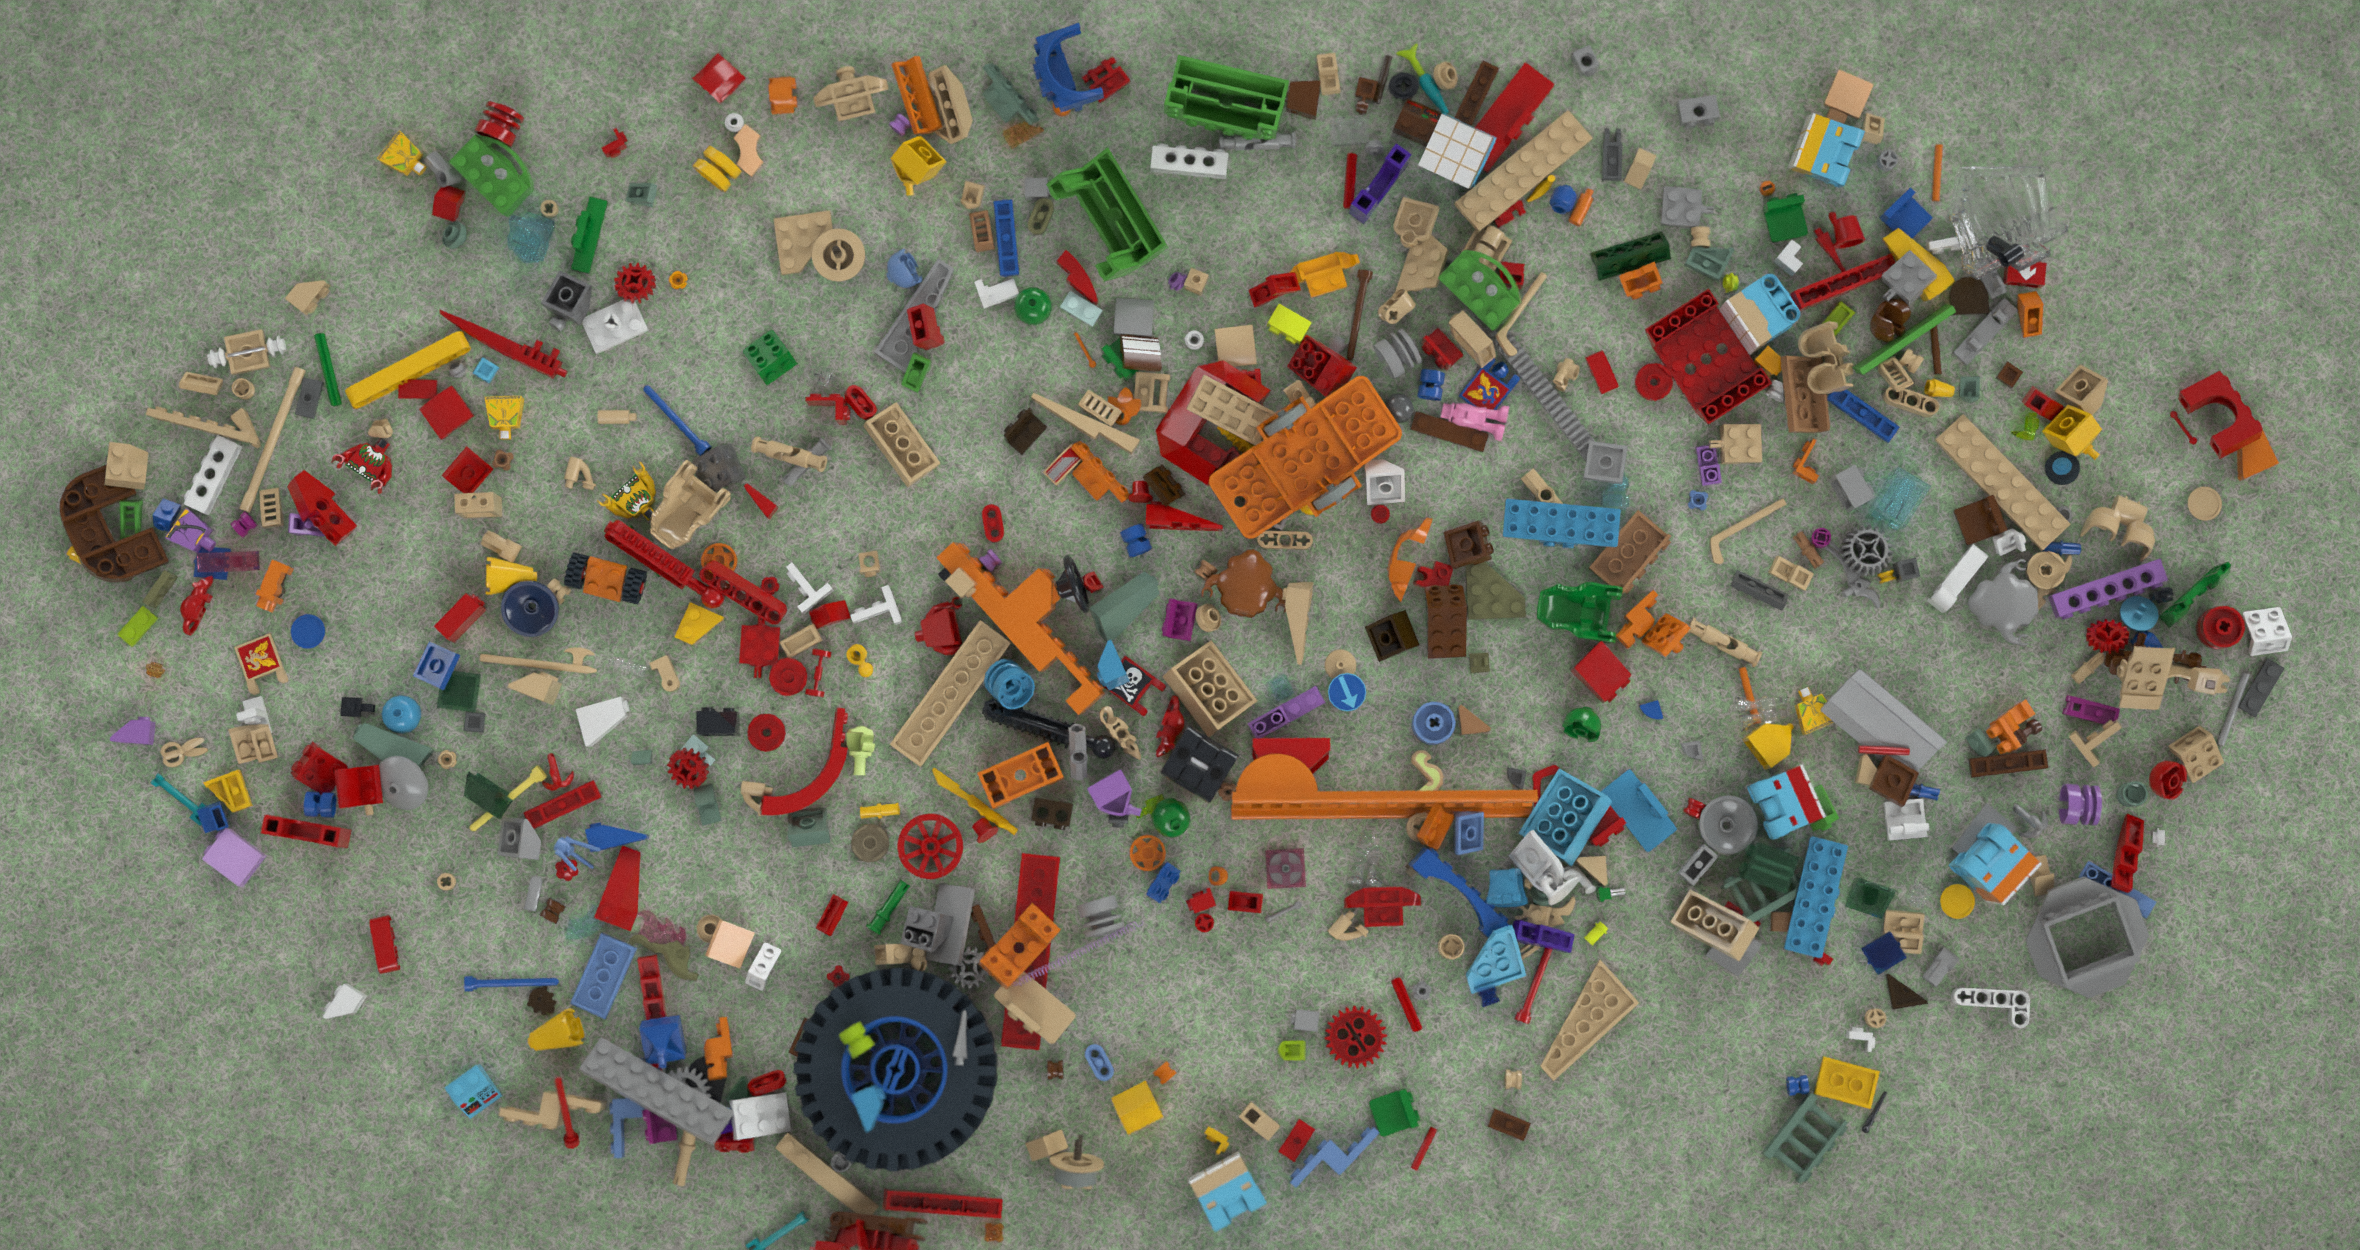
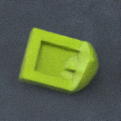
(1292, 1050)

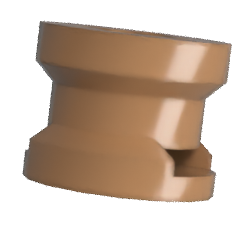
(1206, 569)

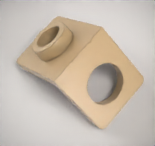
(869, 571)

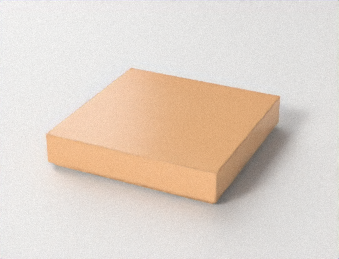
(1848, 94)
(729, 943)

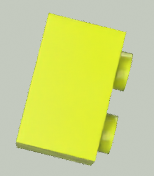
(1288, 324)

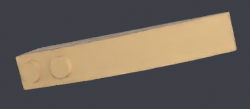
(825, 1175)

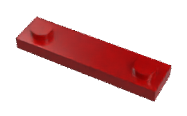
(563, 804)

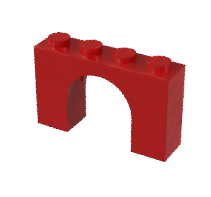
(2218, 390)
(306, 831)

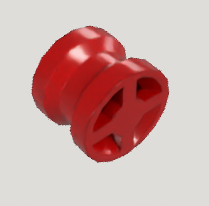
(1694, 808)
(1204, 922)

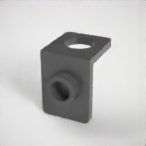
(1118, 822)

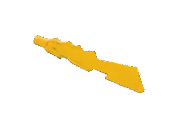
(974, 802)

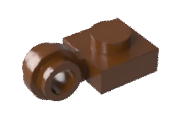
(1365, 90)

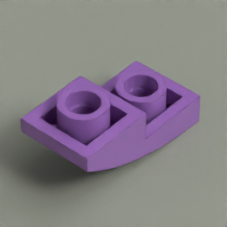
(1708, 465)

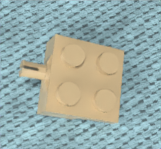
(1739, 443)

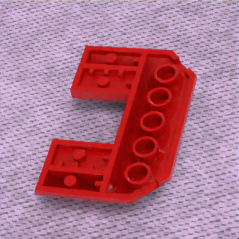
(1180, 428)

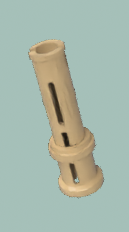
(686, 1147)

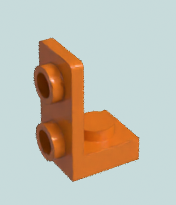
(1806, 473)

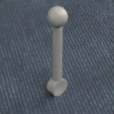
(1297, 905)

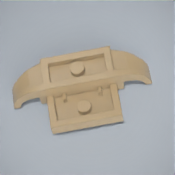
(852, 96)

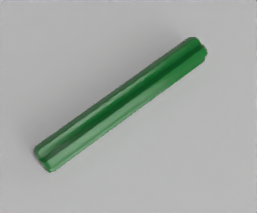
(327, 368)

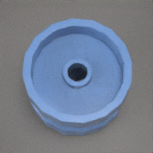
(1441, 715)

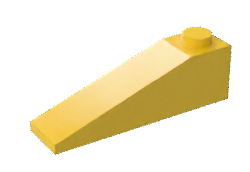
(1900, 243)

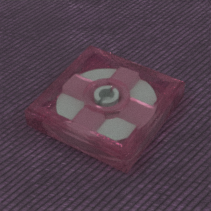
(1285, 868)

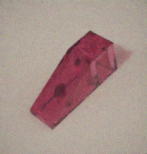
(228, 561)

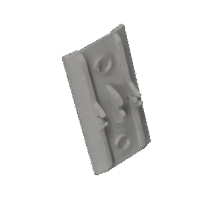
(1880, 719)

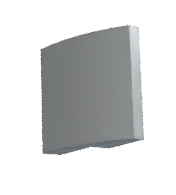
(1133, 317)

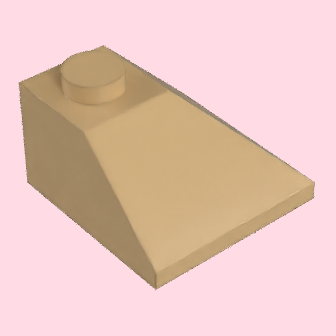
(2083, 389)

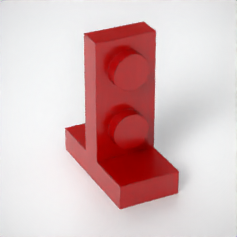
(1273, 288)

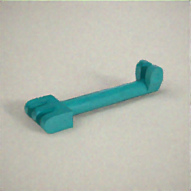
(160, 781)
(799, 1220)

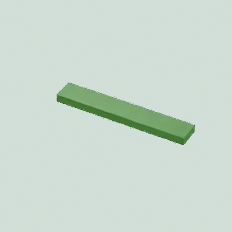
(1900, 342)

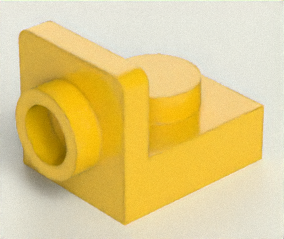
(1214, 1136)

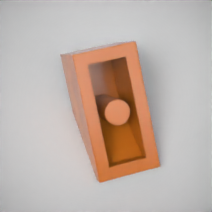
(2030, 313)

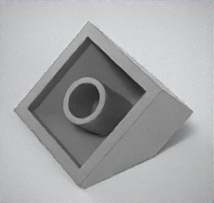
(518, 839)

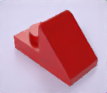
(1245, 902)

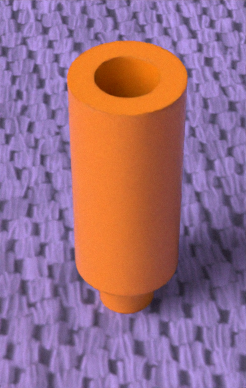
(1581, 208)

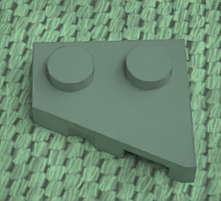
(1709, 261)

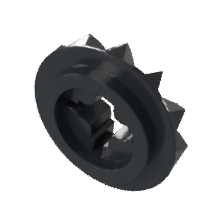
(1397, 81)

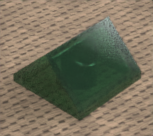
(1869, 897)

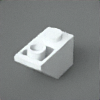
(346, 1002)

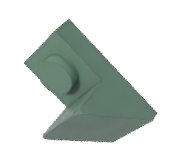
(641, 193)
(707, 804)

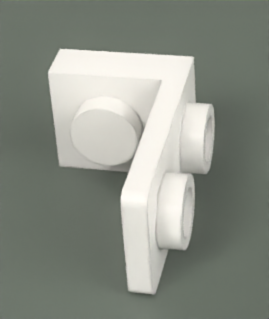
(997, 293)
(762, 966)

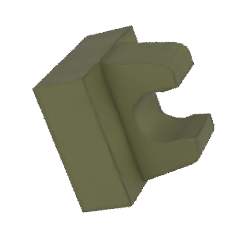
(1479, 662)

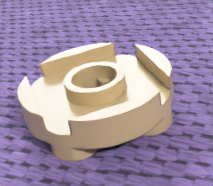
(2034, 571)

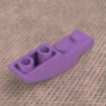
(1286, 712)

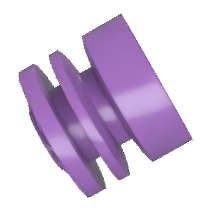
(2081, 804)

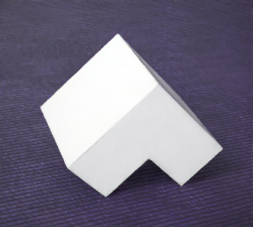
(1787, 260)

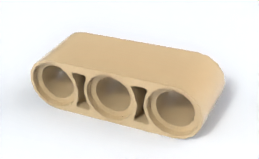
(1919, 399)

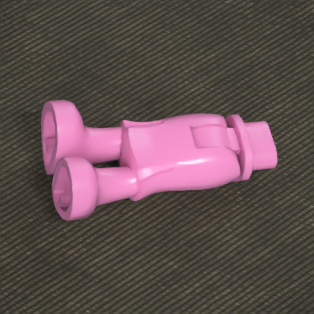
(1475, 417)

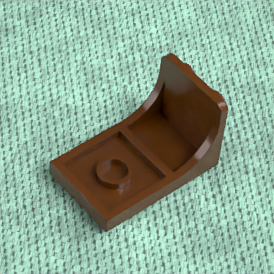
(1446, 621)

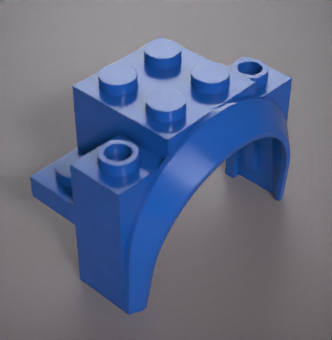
(1055, 74)

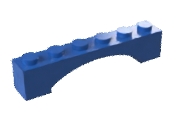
(1427, 864)

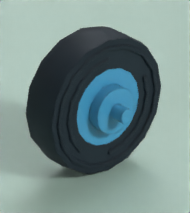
(2062, 468)

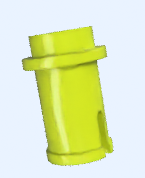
(1593, 936)

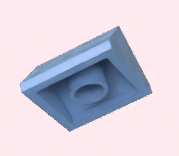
(1468, 831)

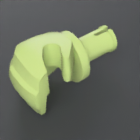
(860, 747)

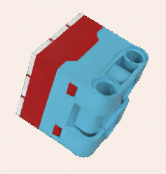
(1786, 801)

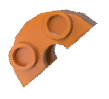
(782, 95)
(1641, 280)

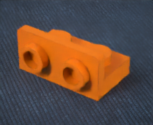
(1435, 827)

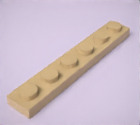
(196, 423)

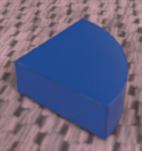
(1652, 710)

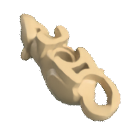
(1118, 730)

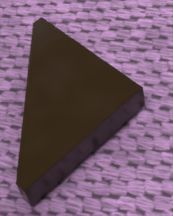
(1901, 995)

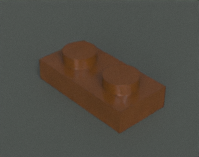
(1509, 1124)

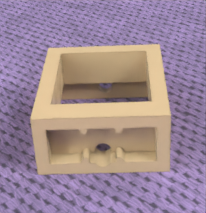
(1472, 338)
(484, 505)

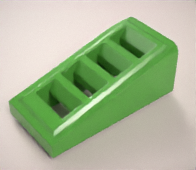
(138, 507)

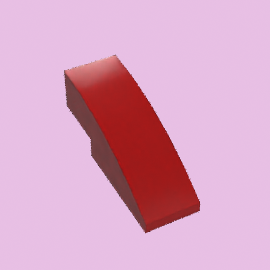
(1077, 276)

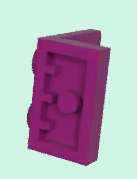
(658, 1129)

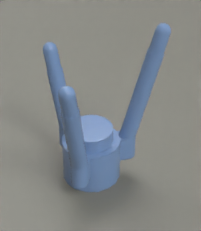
(564, 847)

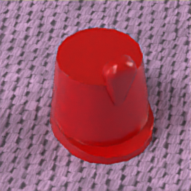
(1846, 231)

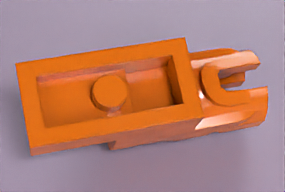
(1638, 621)
(718, 1050)

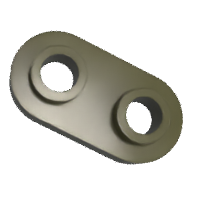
(1041, 217)

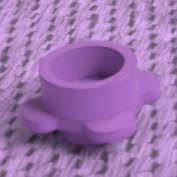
(1177, 281)

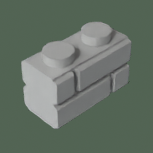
(1697, 865)

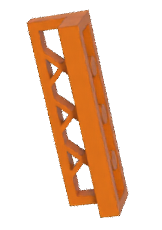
(920, 96)

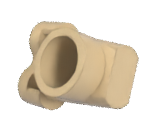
(1565, 371)

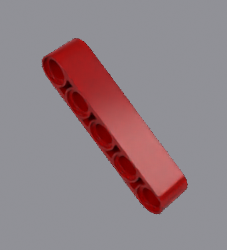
(734, 592)

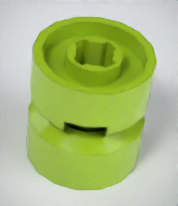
(856, 1039)

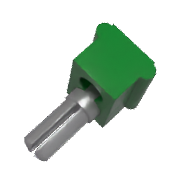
(1606, 893)

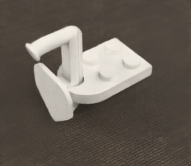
(1545, 869)

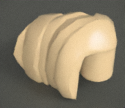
(381, 429)

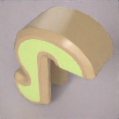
(1429, 771)

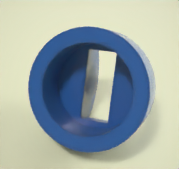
(1500, 370)

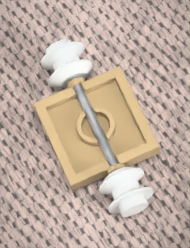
(247, 352)

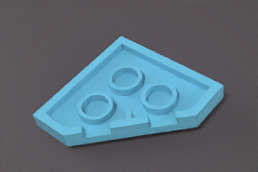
(1496, 962)

